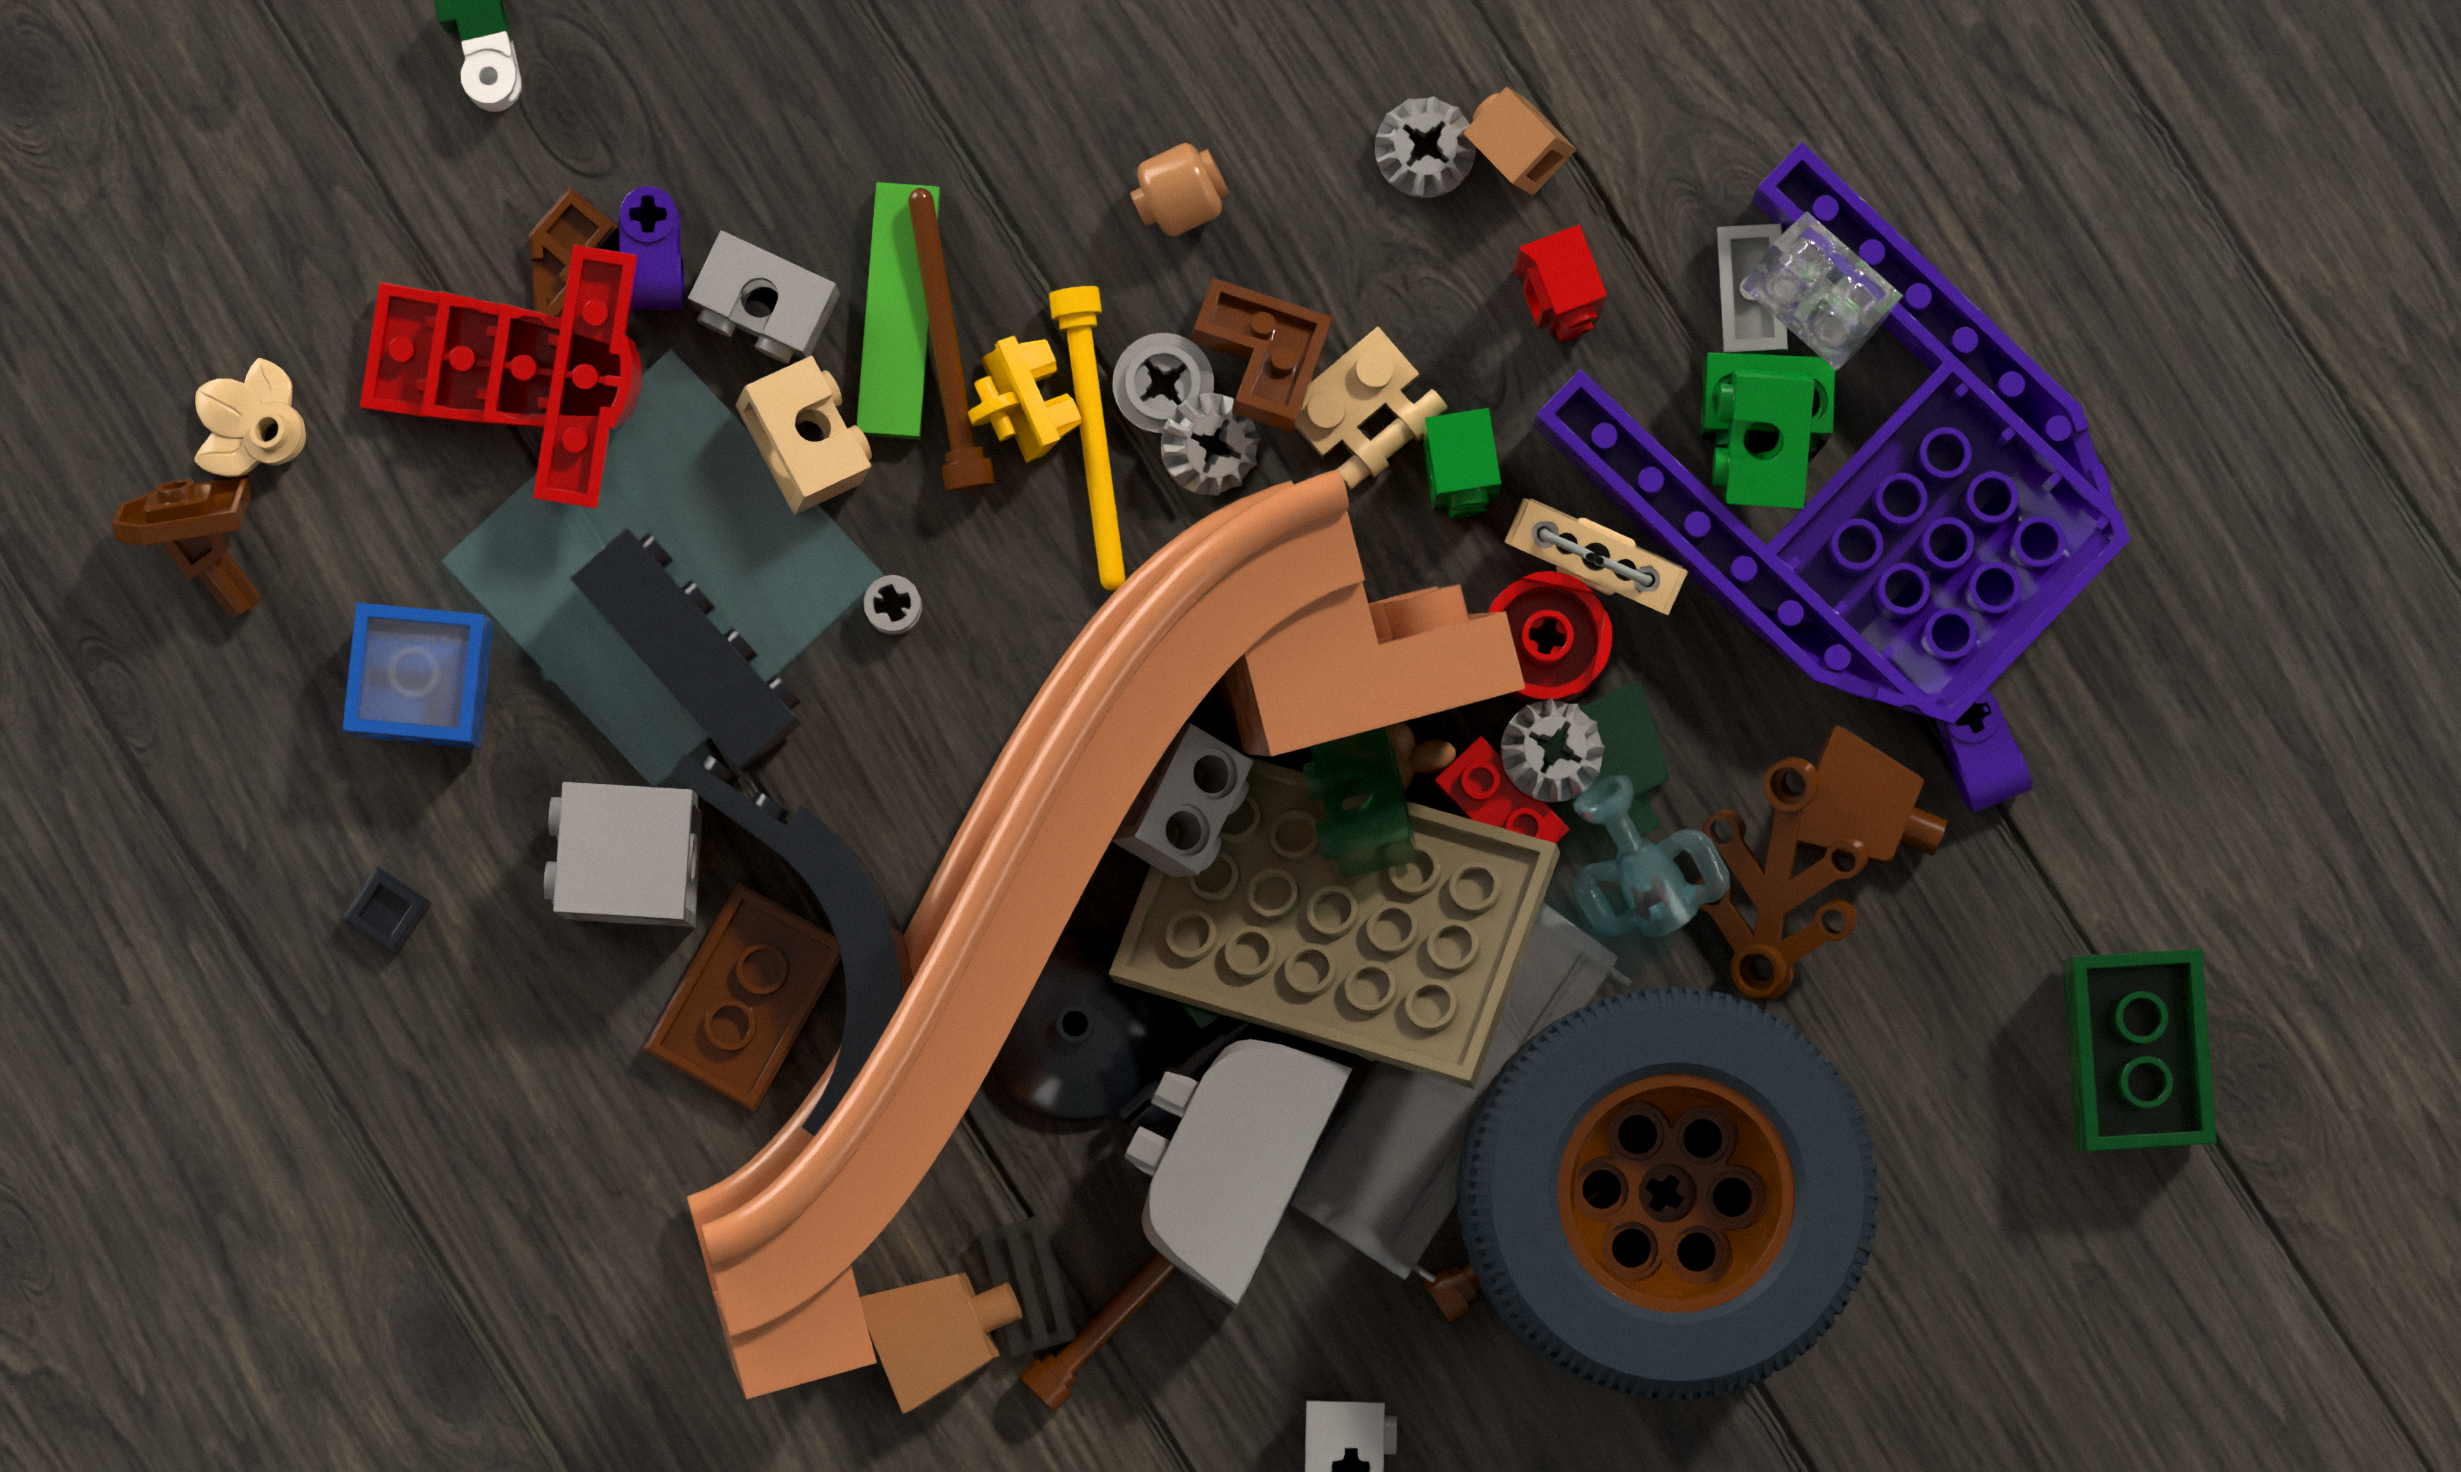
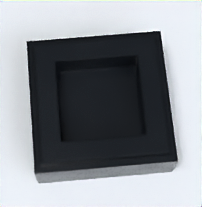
(386, 911)

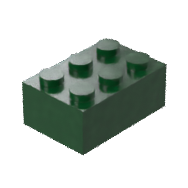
(2139, 1050)

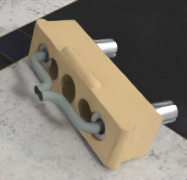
(1651, 584)

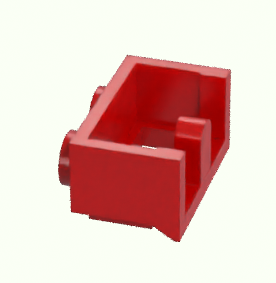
(1561, 283)

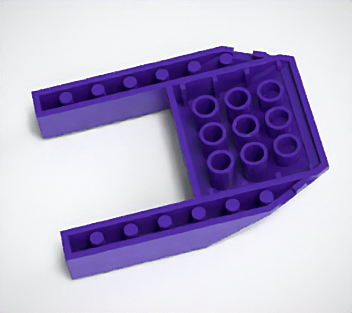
(1933, 540)

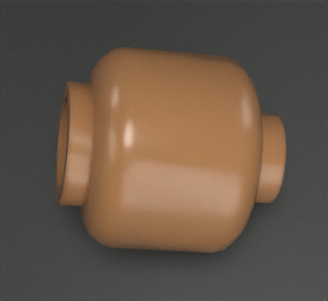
(1179, 189)

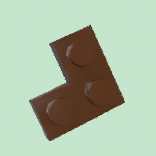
(1276, 339)

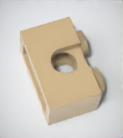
(802, 468)

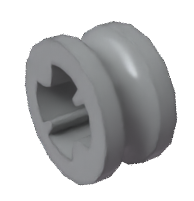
(903, 588)

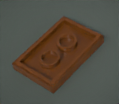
(746, 997)

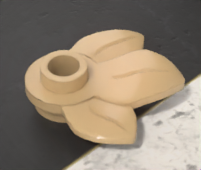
(241, 417)

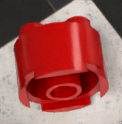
(1577, 620)

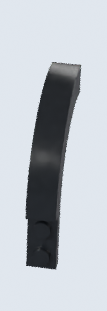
(858, 910)

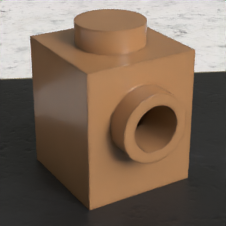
(1518, 140)

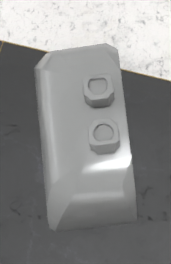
(1233, 1158)

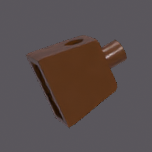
(1866, 799)

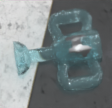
(1647, 876)

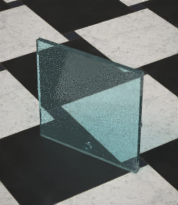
(715, 508)

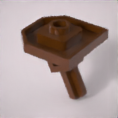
(194, 530)

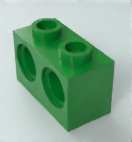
(1718, 370)
(1461, 462)

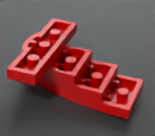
(518, 367)

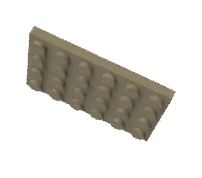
(1371, 964)

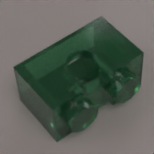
(1379, 830)

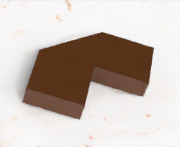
(551, 245)

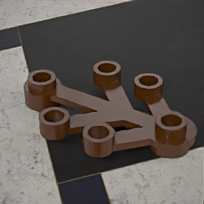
(1773, 888)

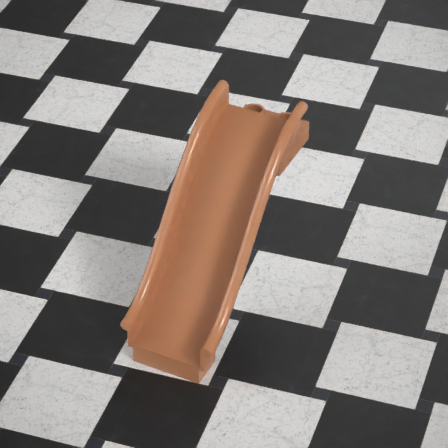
(1243, 599)

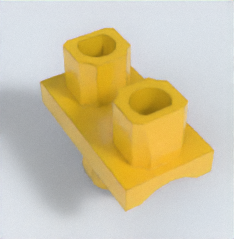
(1014, 401)

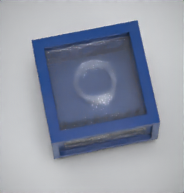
(418, 675)

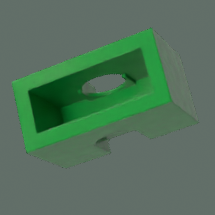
(1780, 473)

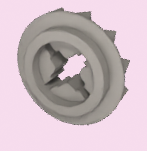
(1428, 176)
(1167, 354)
(1185, 457)
(1524, 757)

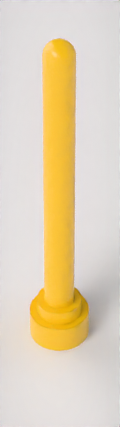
(1076, 314)

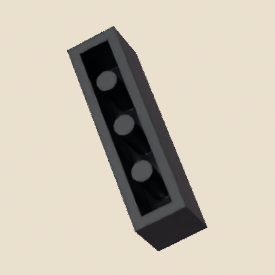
(686, 650)

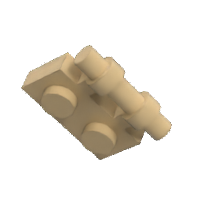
(1352, 393)

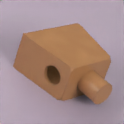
(936, 1333)

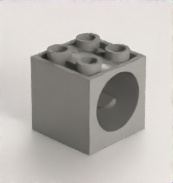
(625, 854)

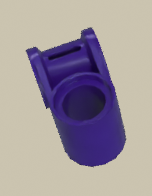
(660, 260)
(1985, 762)

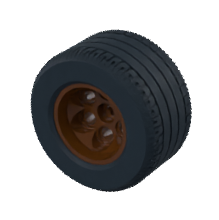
(1779, 1131)

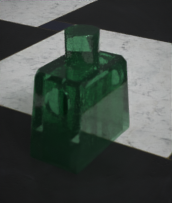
(1629, 749)

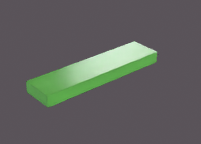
(894, 321)

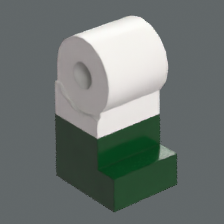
(491, 65)

